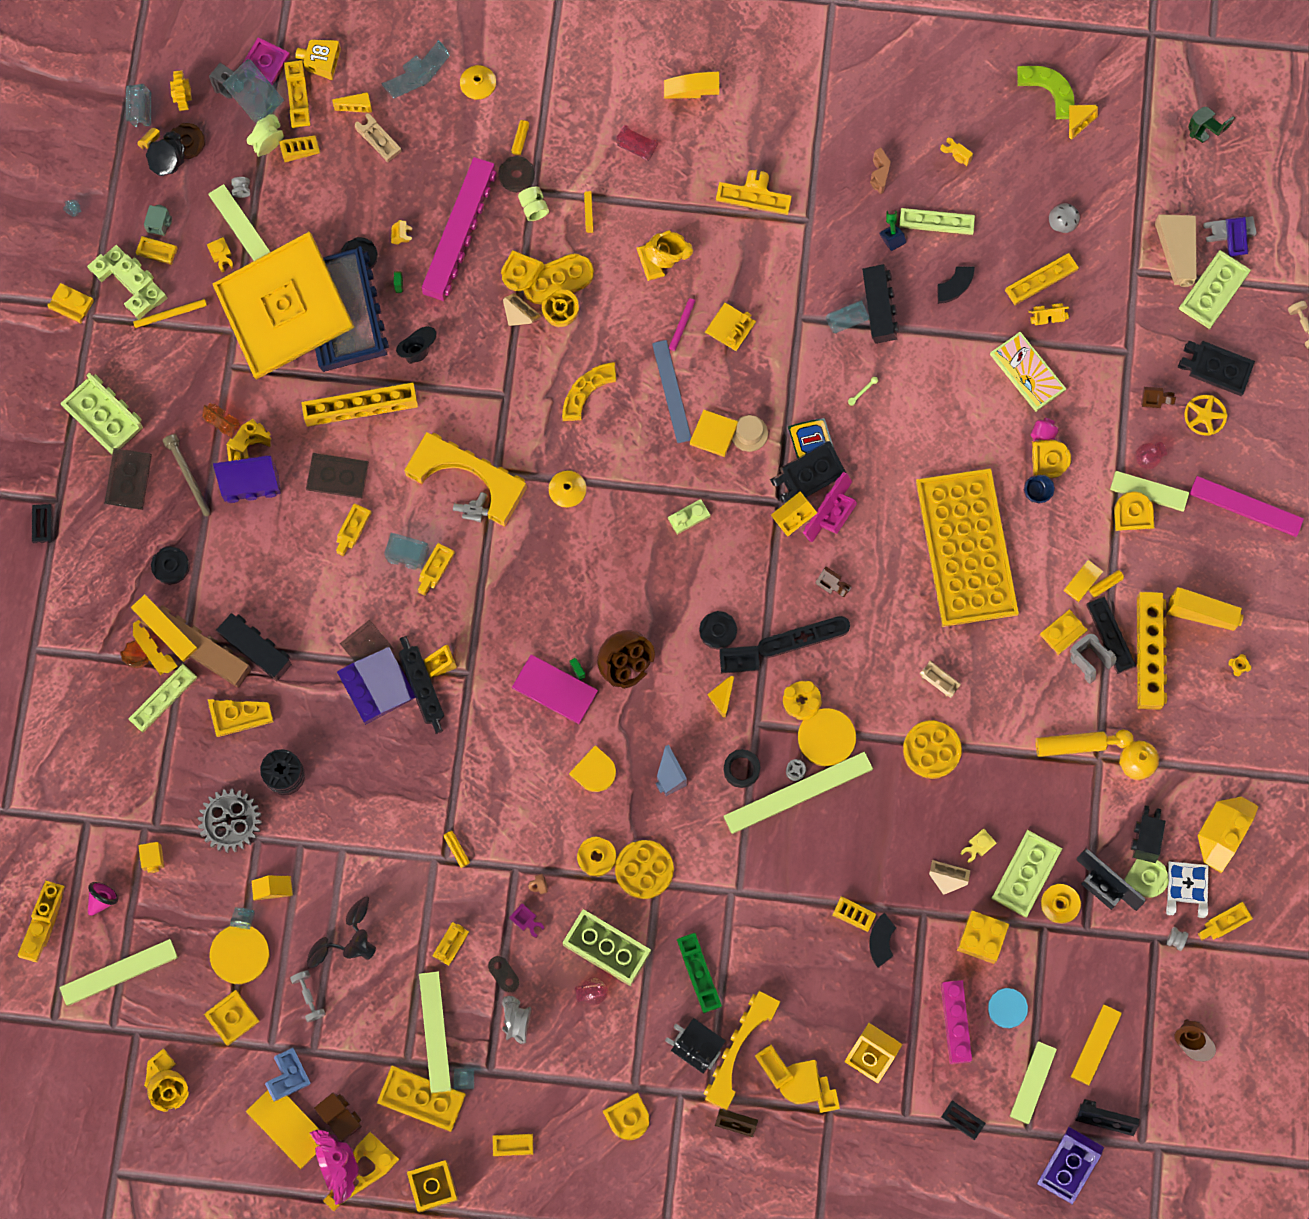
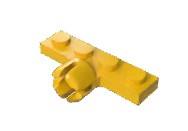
(754, 194)

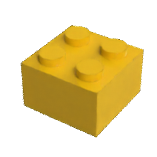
(982, 937)
(432, 1186)

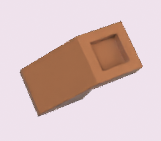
(879, 176)

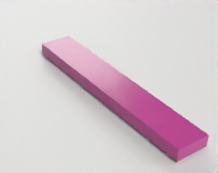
(1246, 506)

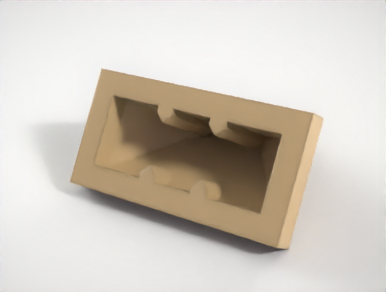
(518, 311)
(948, 877)

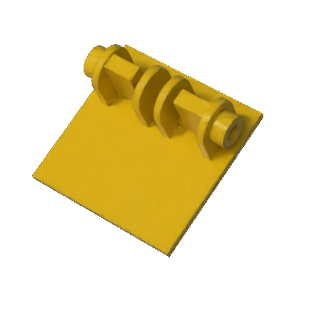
(730, 326)

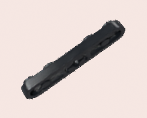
(822, 632)

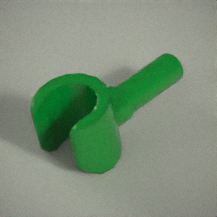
(891, 219)

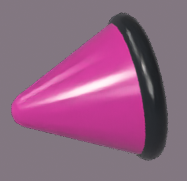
(100, 897)

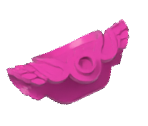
(336, 1164)

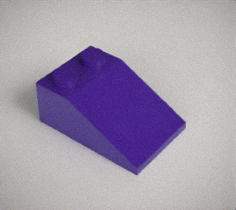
(1070, 1165)

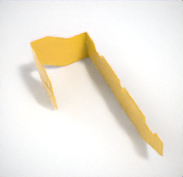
(162, 663)

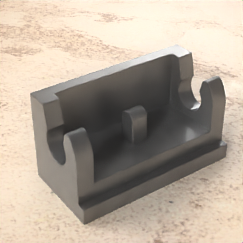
(218, 77)

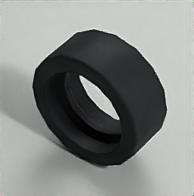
(745, 754)

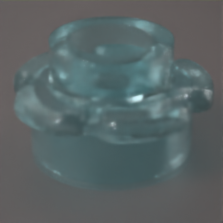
(72, 207)

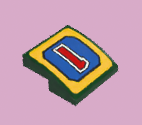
(809, 435)

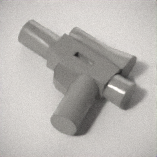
(474, 510)

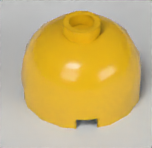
(560, 307)
(1139, 760)
(167, 1090)

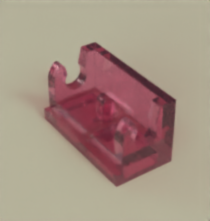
(636, 143)

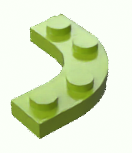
(1051, 81)

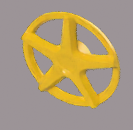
(1205, 414)

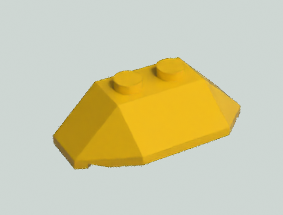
(1225, 830)

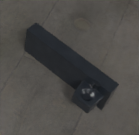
(1089, 1114)

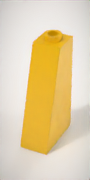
(1204, 609)

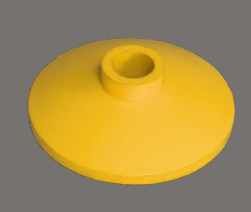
(480, 89)
(568, 497)
(1067, 896)

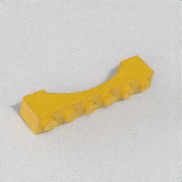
(762, 1009)

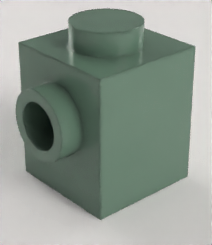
(157, 220)

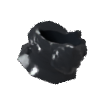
(166, 154)

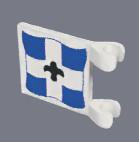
(1189, 885)

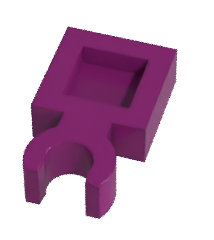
(525, 919)

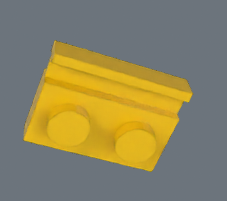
(70, 303)
(1063, 632)

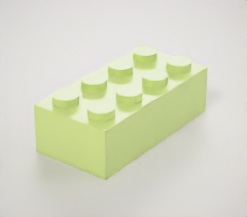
(606, 947)

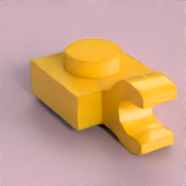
(959, 152)
(829, 1097)

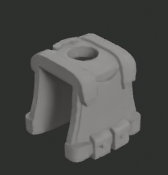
(1091, 641)

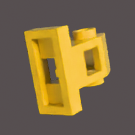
(238, 445)

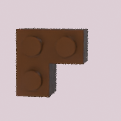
(337, 1115)

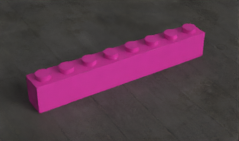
(458, 229)

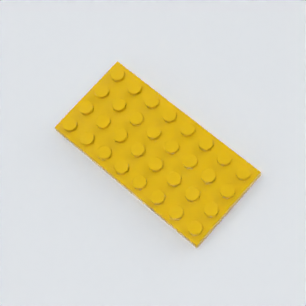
(966, 547)

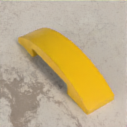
(297, 94)

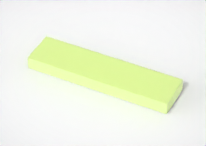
(937, 221)
(1156, 492)
(162, 698)
(1033, 1082)

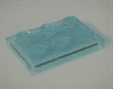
(253, 91)

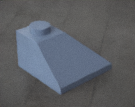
(670, 775)

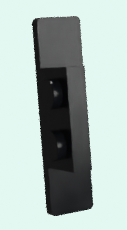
(1107, 884)

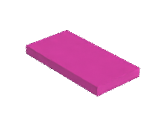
(555, 689)

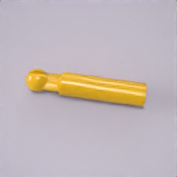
(1081, 742)

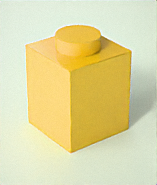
(151, 857)

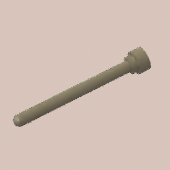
(172, 443)

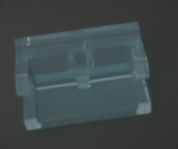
(138, 105)
(847, 317)

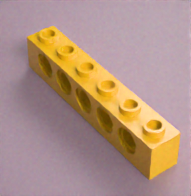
(359, 404)
(1146, 698)

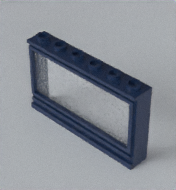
(358, 294)

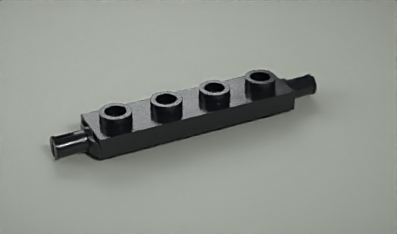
(421, 684)

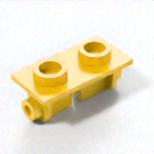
(1041, 314)
(450, 943)

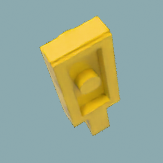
(352, 528)
(435, 568)
(1226, 922)

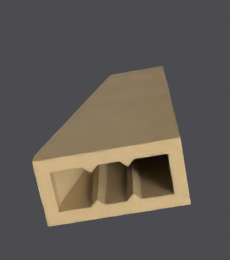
(1179, 246)

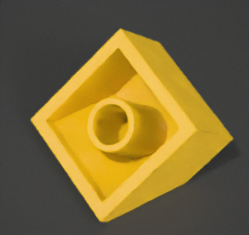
(873, 1053)

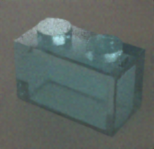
(406, 551)

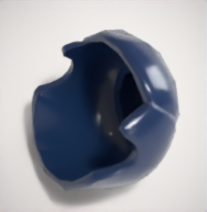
(1039, 488)

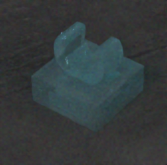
(463, 1079)

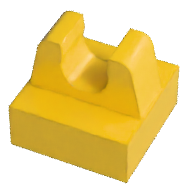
(399, 231)

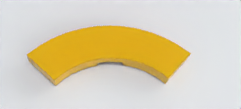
(584, 387)

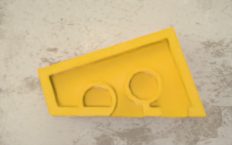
(235, 716)

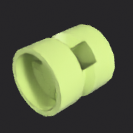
(534, 204)

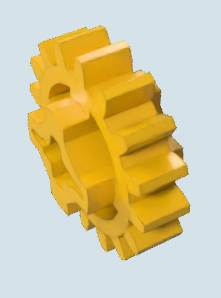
(180, 90)

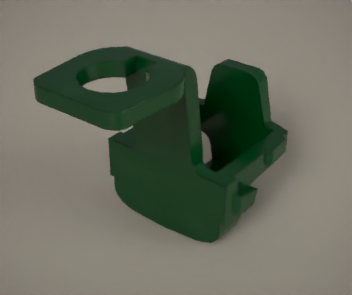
(1204, 119)

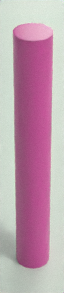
(681, 325)

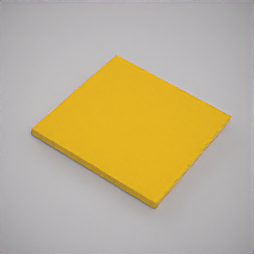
(283, 305)

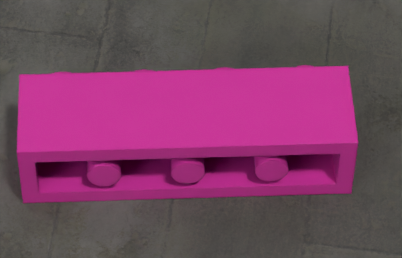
(956, 1022)

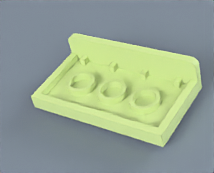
(102, 414)

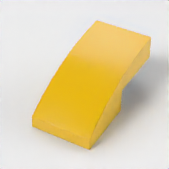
(151, 136)
(1083, 581)

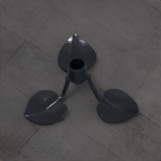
(357, 945)

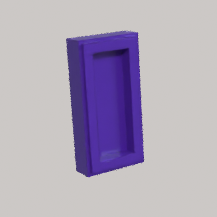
(1236, 236)

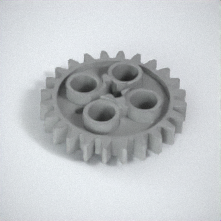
(232, 838)

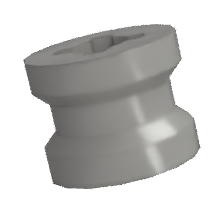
(240, 187)
(795, 766)
(1177, 938)

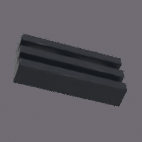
(42, 538)
(977, 1130)

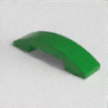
(699, 973)

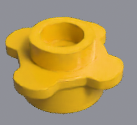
(1245, 666)

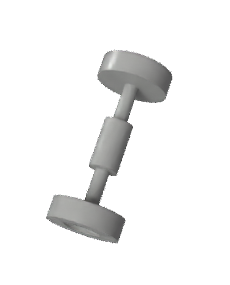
(300, 977)

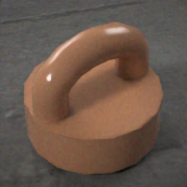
(541, 884)

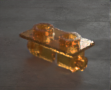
(214, 415)

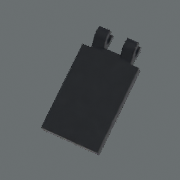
(1217, 366)
(809, 472)

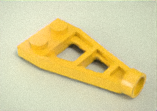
(379, 1155)

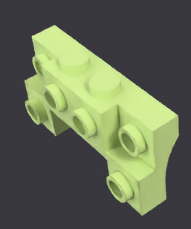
(128, 271)

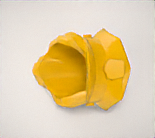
(667, 249)

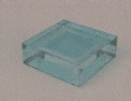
(242, 918)

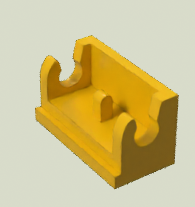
(793, 513)

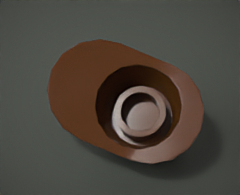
(1195, 1041)

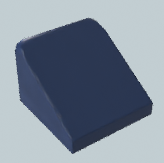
(895, 240)

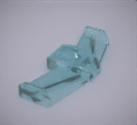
(417, 72)

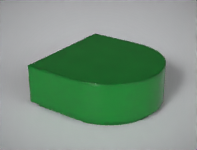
(398, 281)

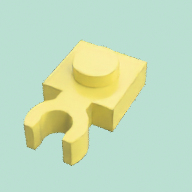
(979, 844)

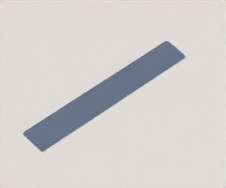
(671, 391)

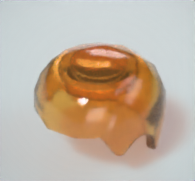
(134, 655)

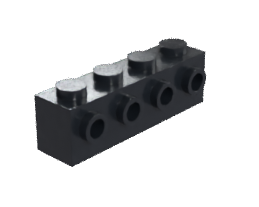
(879, 303)
(254, 647)

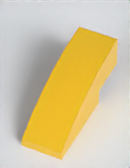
(692, 85)

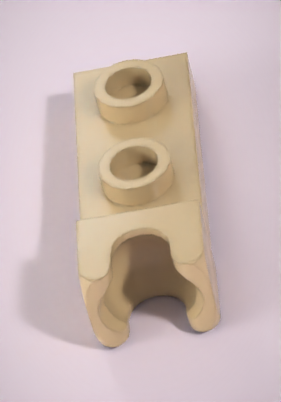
(378, 138)

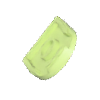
(1148, 878)

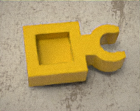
(220, 252)

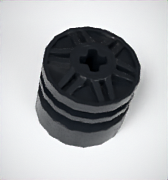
(292, 776)

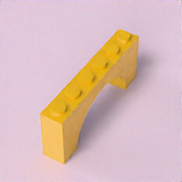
(435, 454)

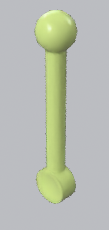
(851, 401)

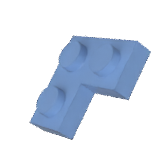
(292, 1077)

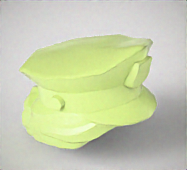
(265, 135)

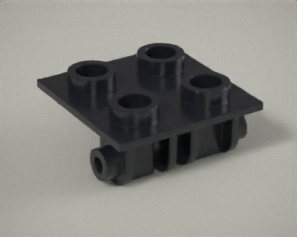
(698, 1045)

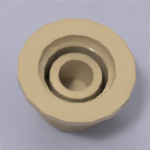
(750, 433)

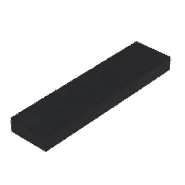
(1111, 634)

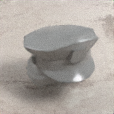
(516, 1019)

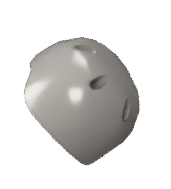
(1067, 215)

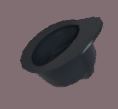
(417, 344)

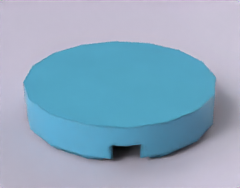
(1007, 1008)

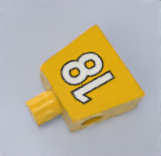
(320, 57)

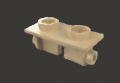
(940, 679)

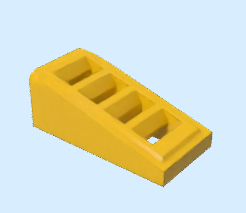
(353, 103)
(293, 155)
(850, 904)

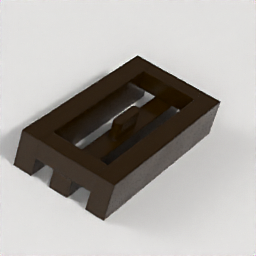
(736, 1122)

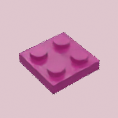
(268, 59)

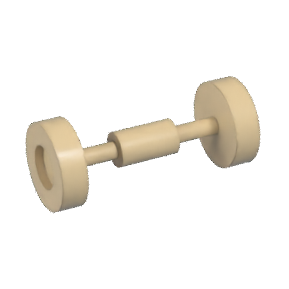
(1298, 308)

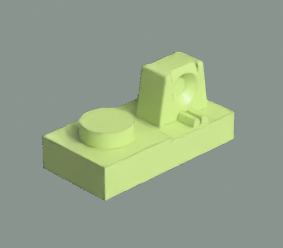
(689, 516)

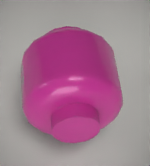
(1044, 430)

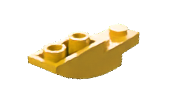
(42, 921)

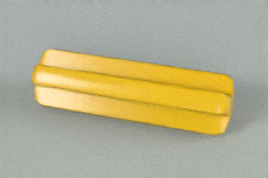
(520, 137)
(1106, 583)
(456, 849)

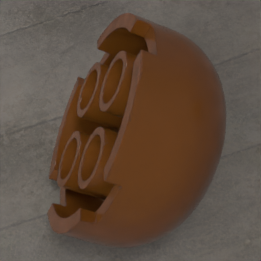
(622, 649)

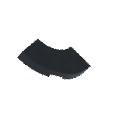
(956, 285)
(879, 940)

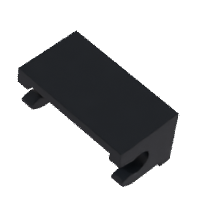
(739, 659)

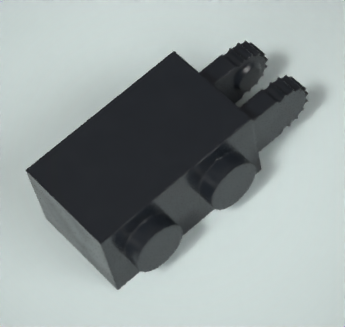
(1148, 836)

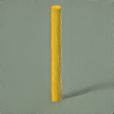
(170, 313)

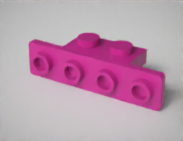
(833, 510)

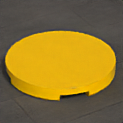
(827, 737)
(932, 749)
(644, 869)
(239, 954)

